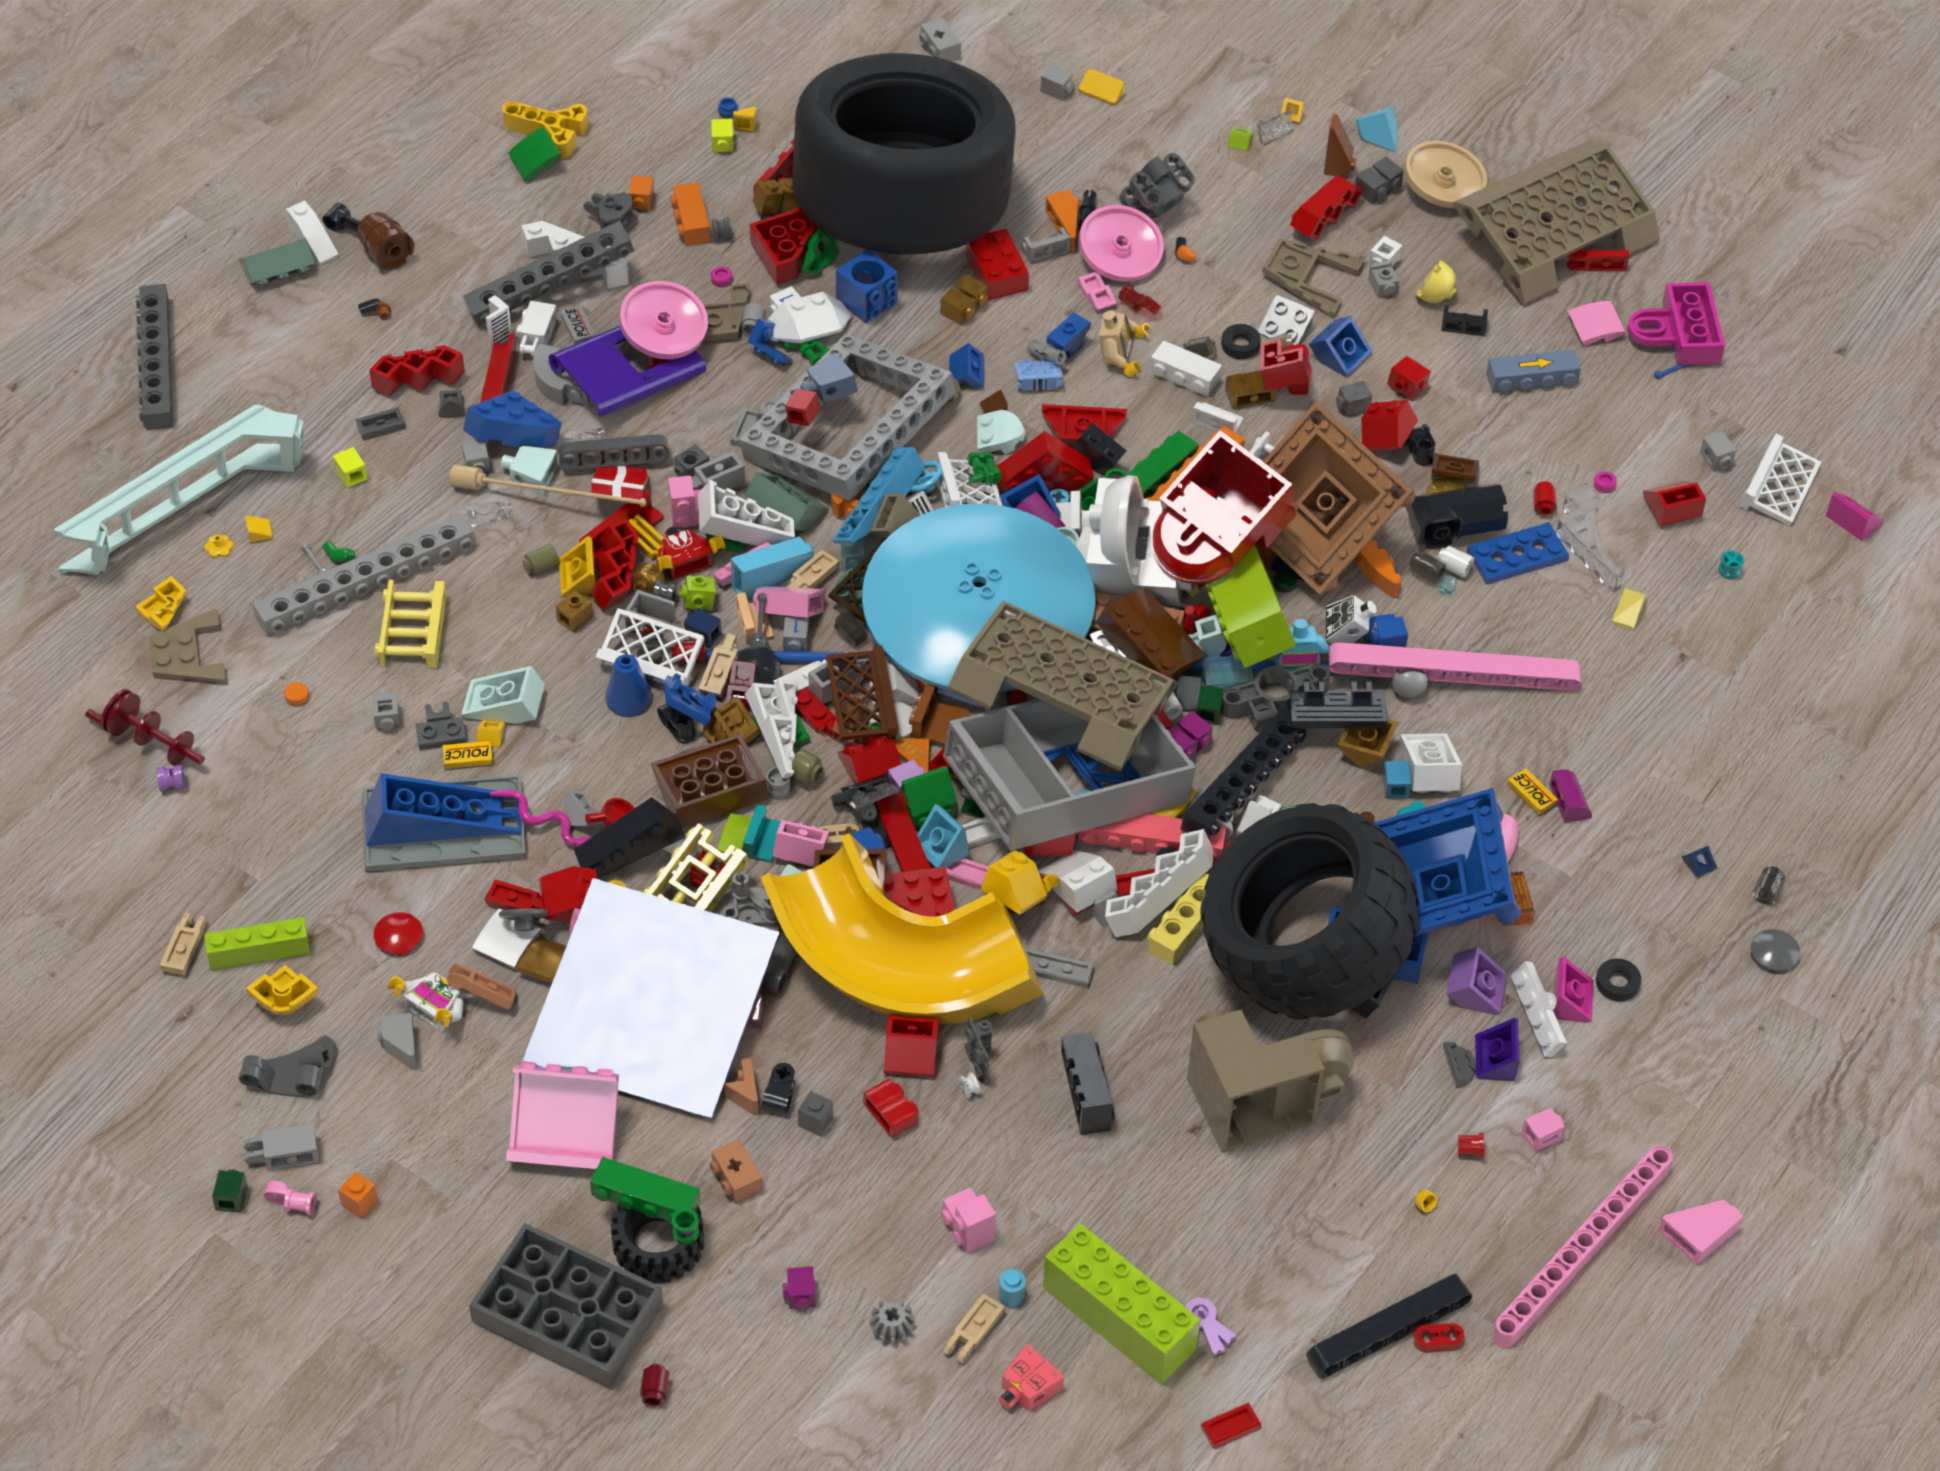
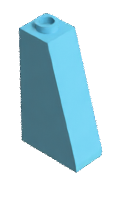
(768, 565)

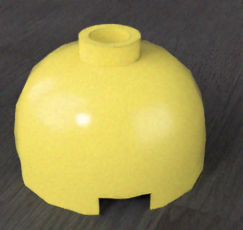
(1438, 284)

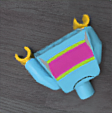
(1307, 650)

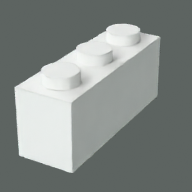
(1185, 368)

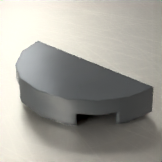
(1460, 1063)

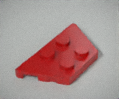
(1071, 421)

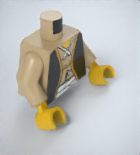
(1116, 339)

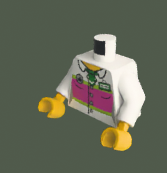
(430, 999)

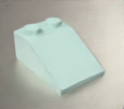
(505, 696)

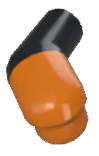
(1184, 252)

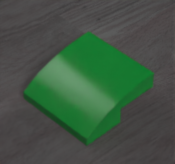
(534, 153)

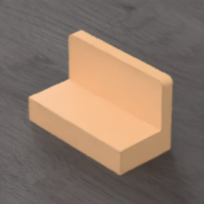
(749, 618)

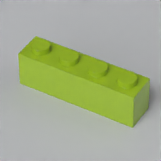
(257, 943)

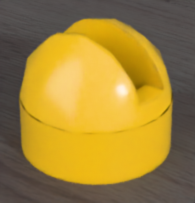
(1429, 1197)

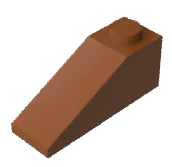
(1339, 151)

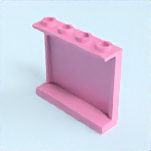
(563, 1115)

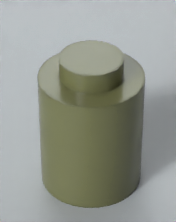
(541, 559)

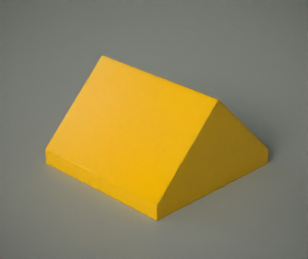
(578, 569)

